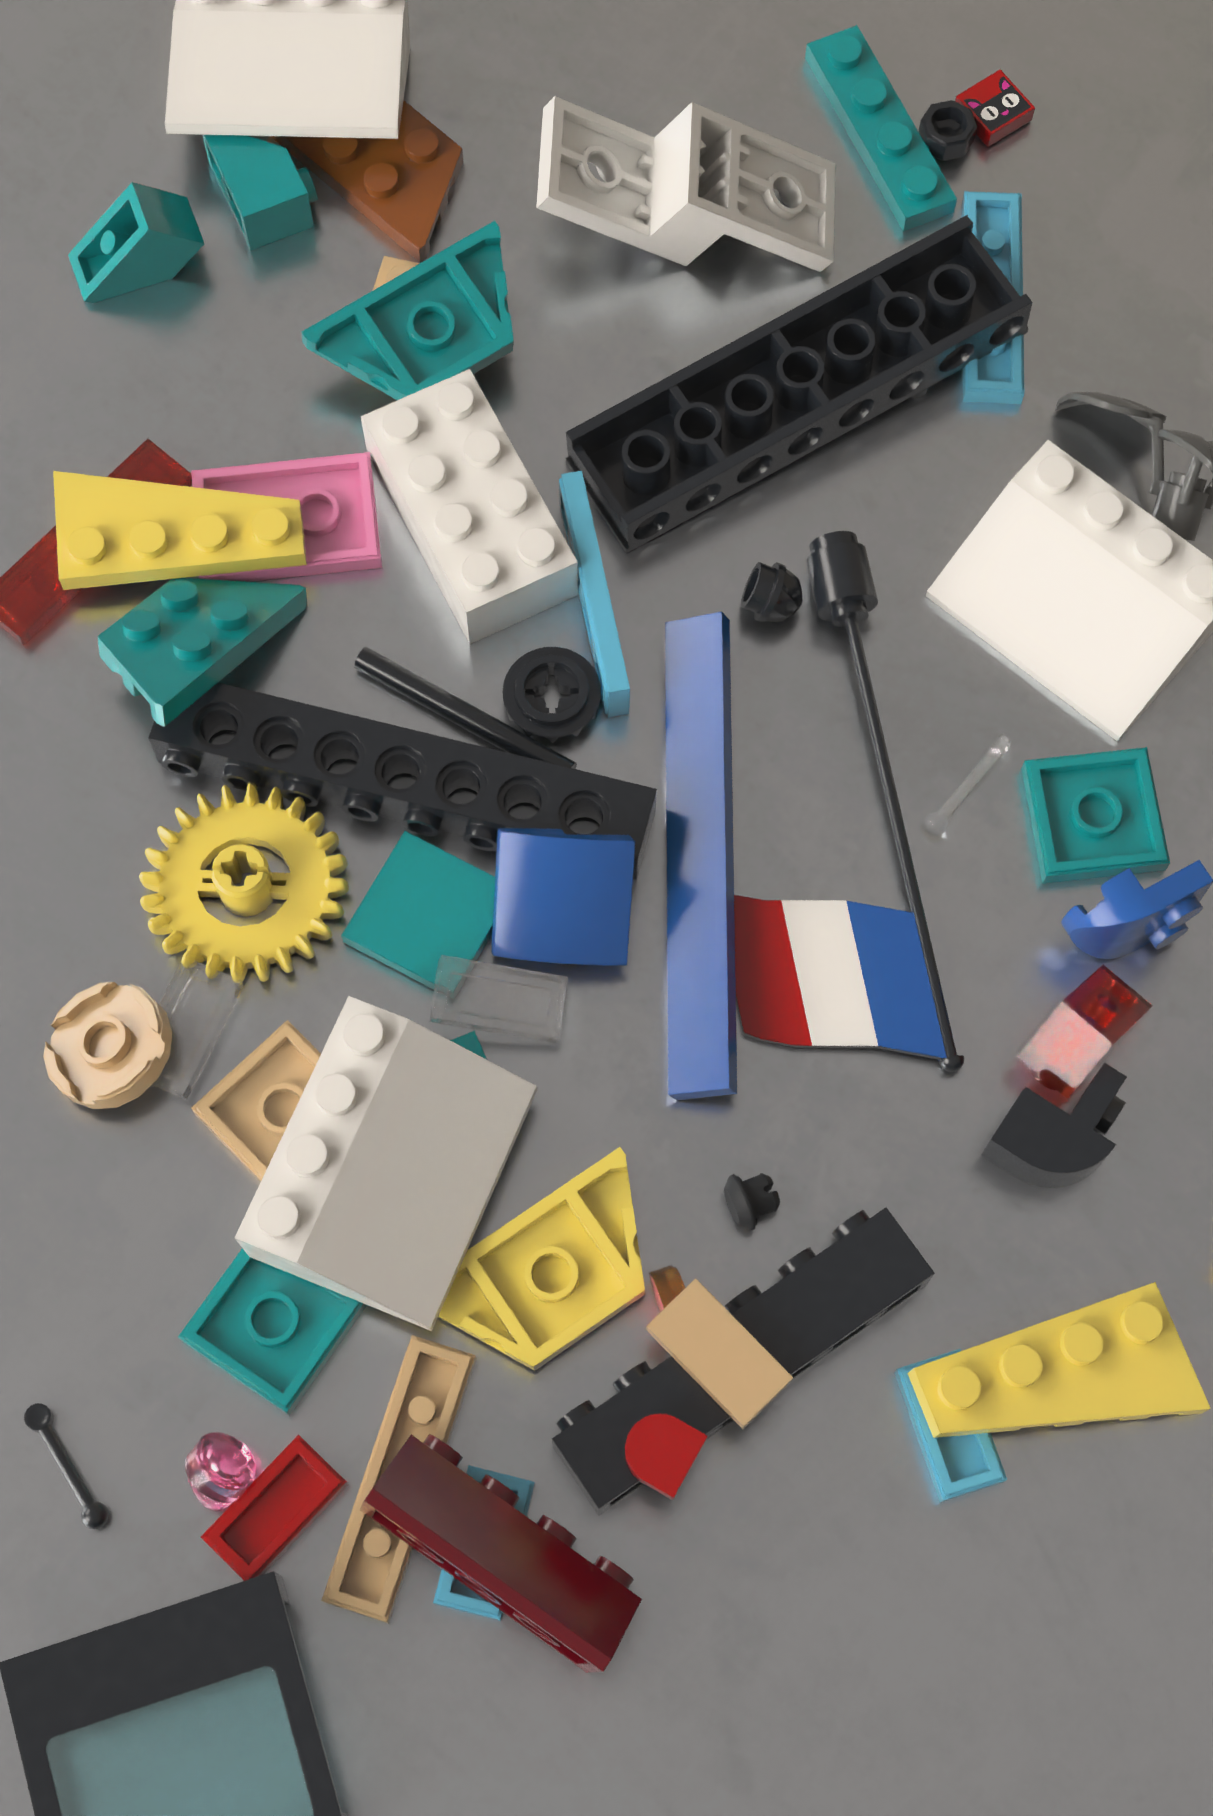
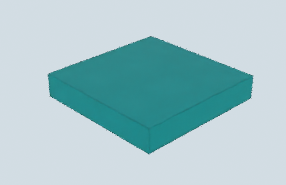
(1095, 815)
(423, 909)
(270, 1329)

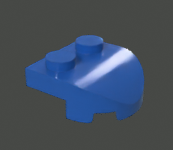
(1137, 916)

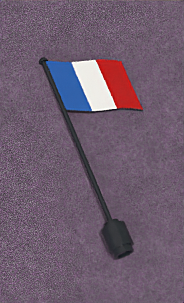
(842, 966)

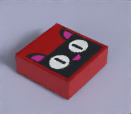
(996, 107)

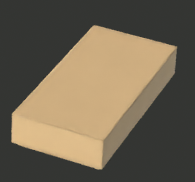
(719, 1353)

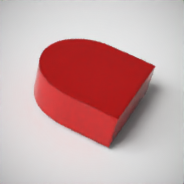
(662, 1452)

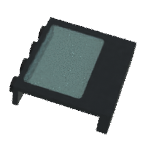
(174, 1714)

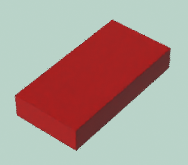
(275, 1510)

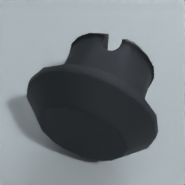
(749, 1199)

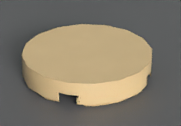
(108, 1045)

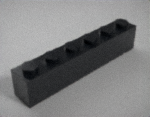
(796, 1320)

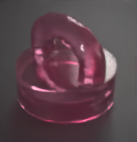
(219, 1470)

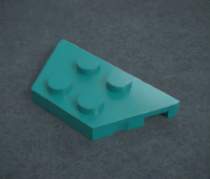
(424, 322)
(194, 636)

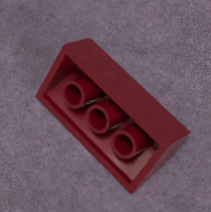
(503, 1553)

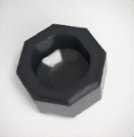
(948, 130)

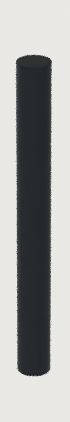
(455, 709)

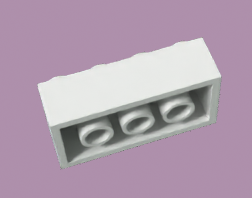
(470, 506)

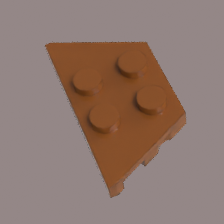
(389, 181)

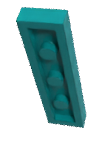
(880, 128)

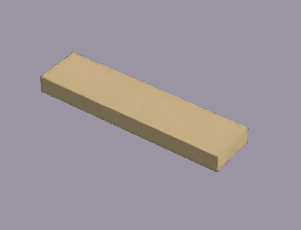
(423, 1403)

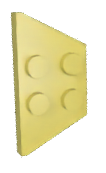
(553, 1269)

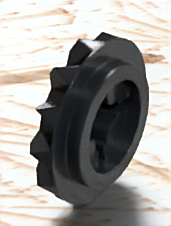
(529, 678)

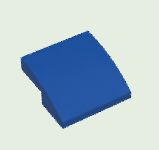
(562, 897)

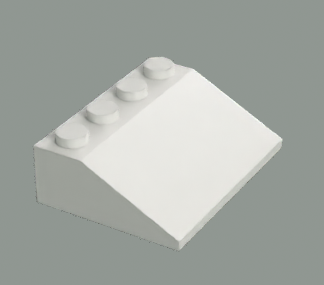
(288, 68)
(1081, 590)
(386, 1164)

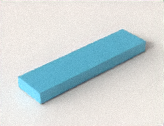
(999, 230)
(594, 595)

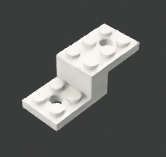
(687, 184)

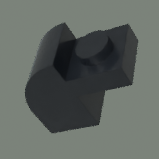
(1055, 1147)

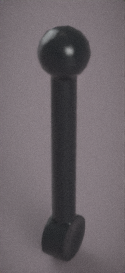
(40, 1420)

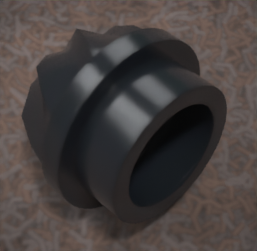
(772, 593)

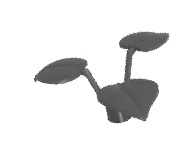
(1183, 497)

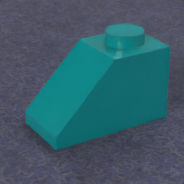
(261, 187)
(136, 243)

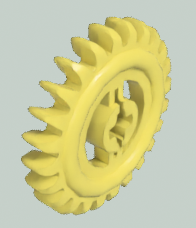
(226, 834)

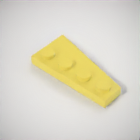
(158, 531)
(1070, 1370)

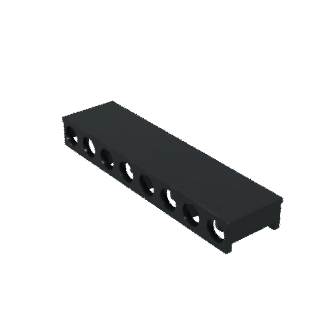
(795, 384)

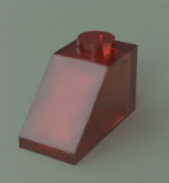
(1083, 1031)

